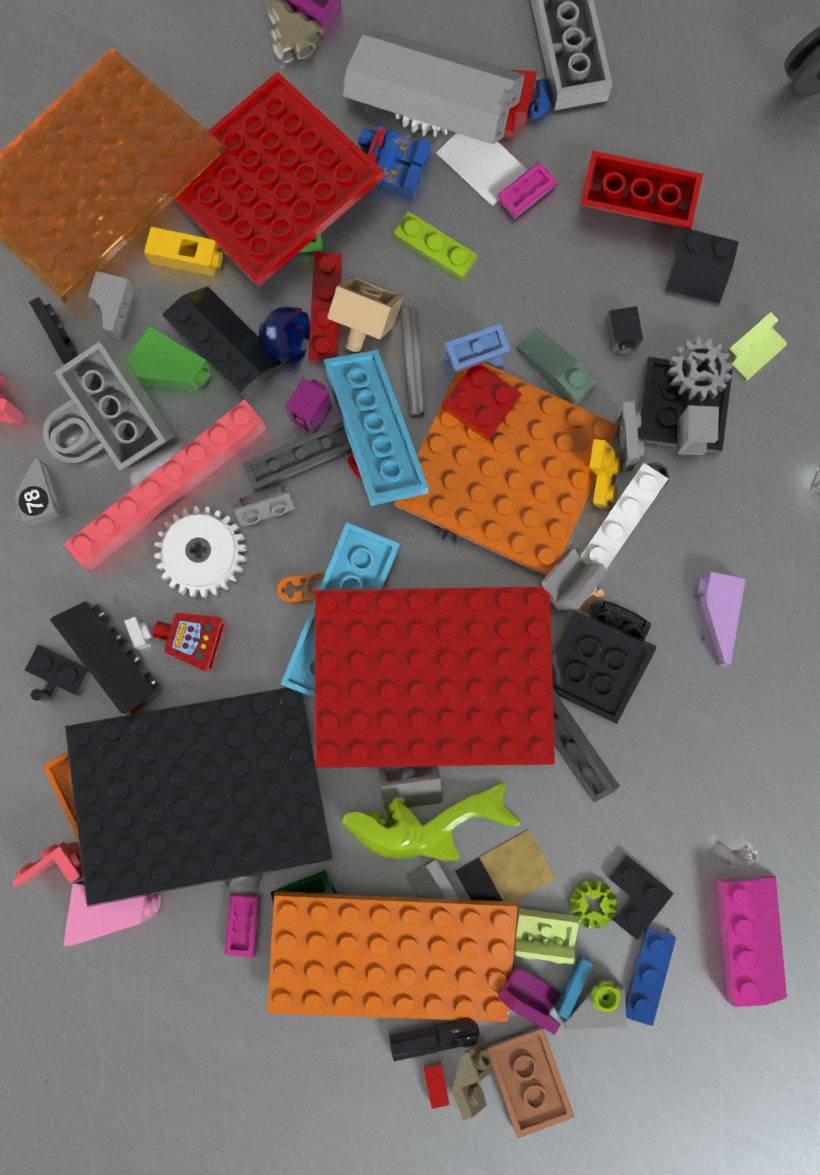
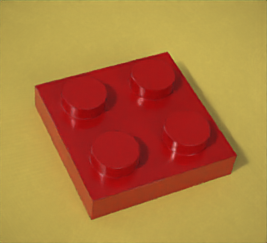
(481, 401)

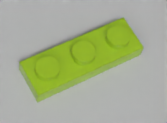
(435, 246)

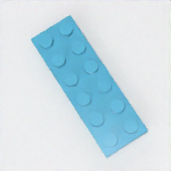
(375, 427)
(358, 562)

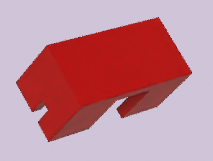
(436, 1085)

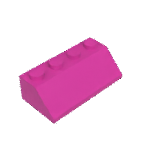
(751, 940)

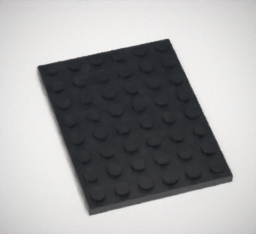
(195, 795)

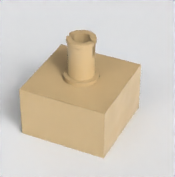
(364, 309)

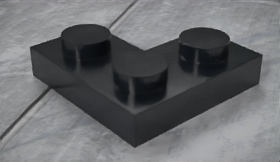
(645, 893)

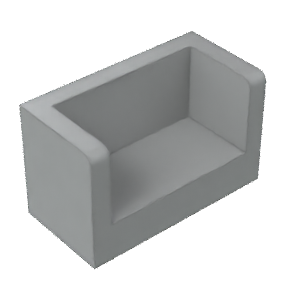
(697, 428)

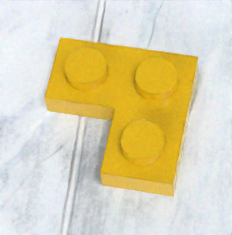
(606, 466)

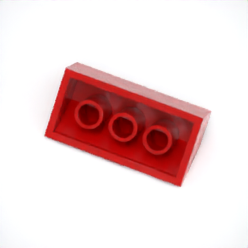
(641, 189)

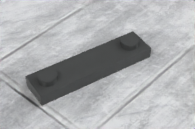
(297, 456)
(581, 754)

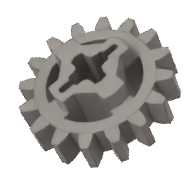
(709, 377)

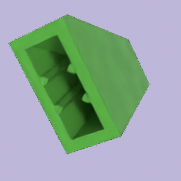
(166, 363)

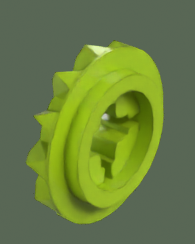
(579, 904)

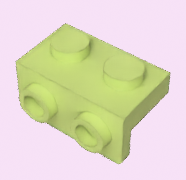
(546, 936)

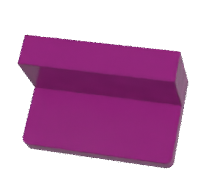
(531, 999)

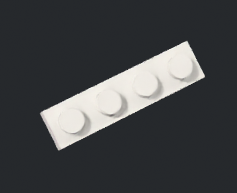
(624, 516)

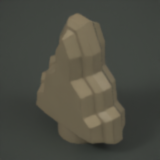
(292, 31)

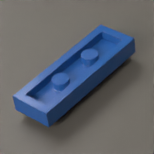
(649, 976)

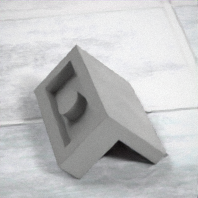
(572, 581)
(415, 784)
(432, 882)

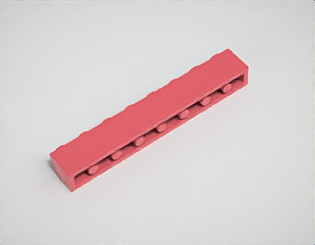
(165, 486)

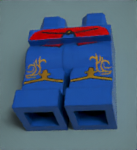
(398, 157)

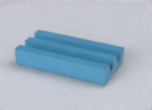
(573, 986)

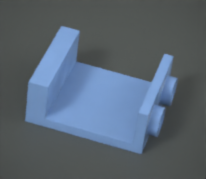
(476, 348)

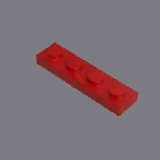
(323, 331)

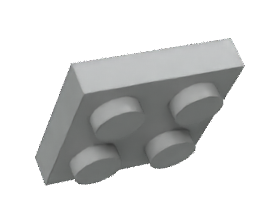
(629, 445)

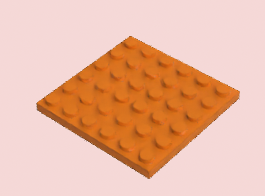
(520, 486)

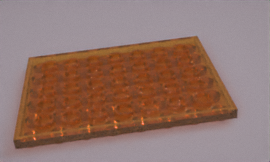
(96, 172)

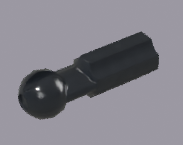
(433, 1038)

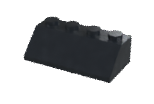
(222, 340)
(107, 657)

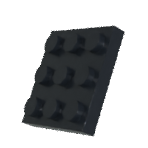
(663, 405)
(598, 665)

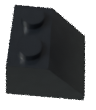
(701, 266)

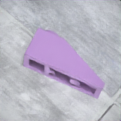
(721, 608)

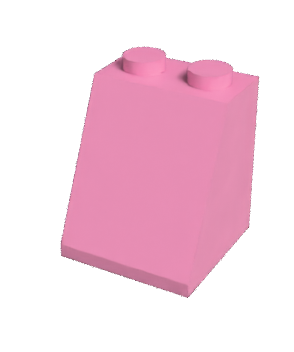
(96, 921)

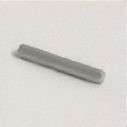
(412, 360)

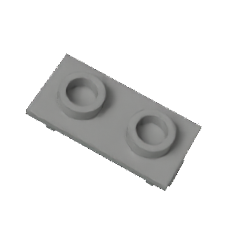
(275, 503)

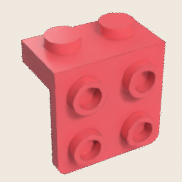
(64, 855)

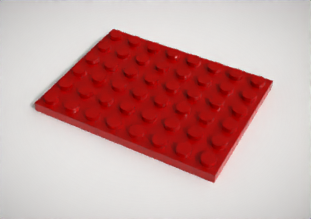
(433, 677)

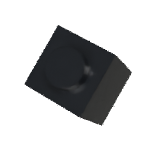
(624, 329)

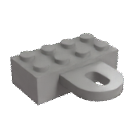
(108, 407)

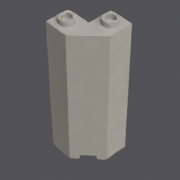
(432, 85)

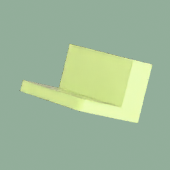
(756, 348)

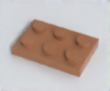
(530, 1082)

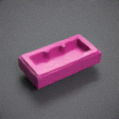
(526, 190)
(242, 925)

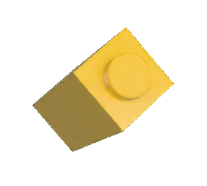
(183, 251)

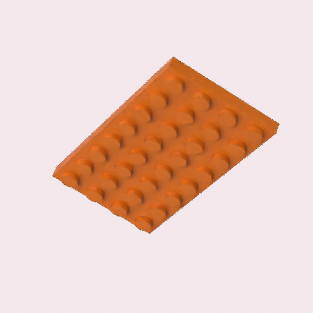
(390, 956)

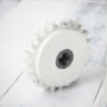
(186, 537)

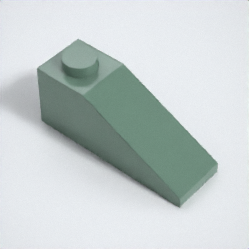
(557, 367)

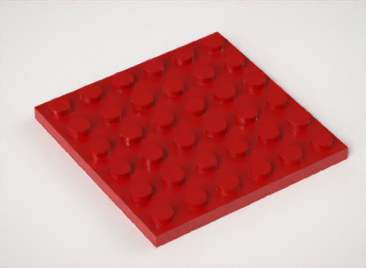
(277, 180)

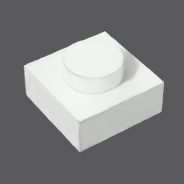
(138, 632)

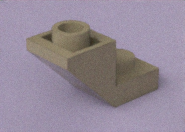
(472, 1069)

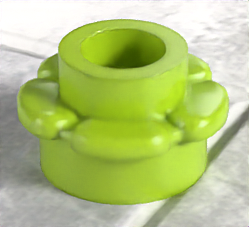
(611, 1003)

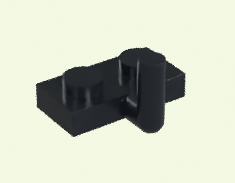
(56, 672)

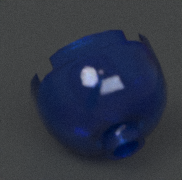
(284, 334)

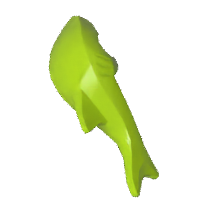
(409, 839)

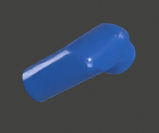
(542, 101)

